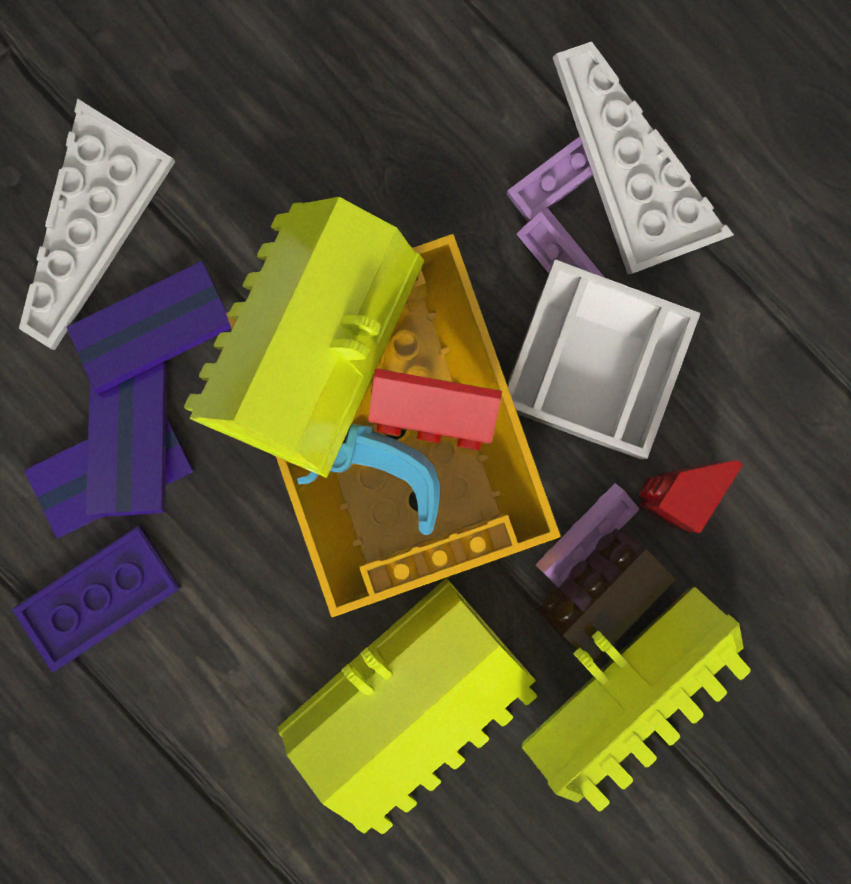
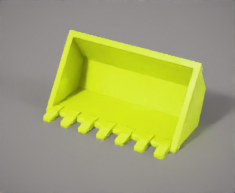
(308, 333)
(636, 697)
(405, 710)

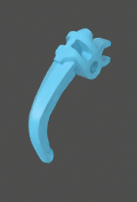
(384, 453)

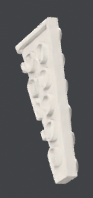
(638, 176)
(94, 206)

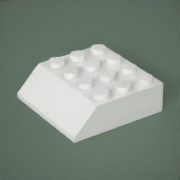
(600, 360)

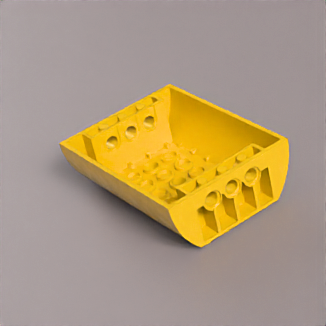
(490, 499)

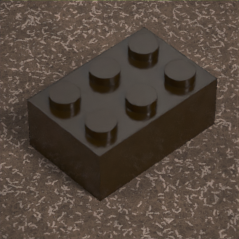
(606, 592)

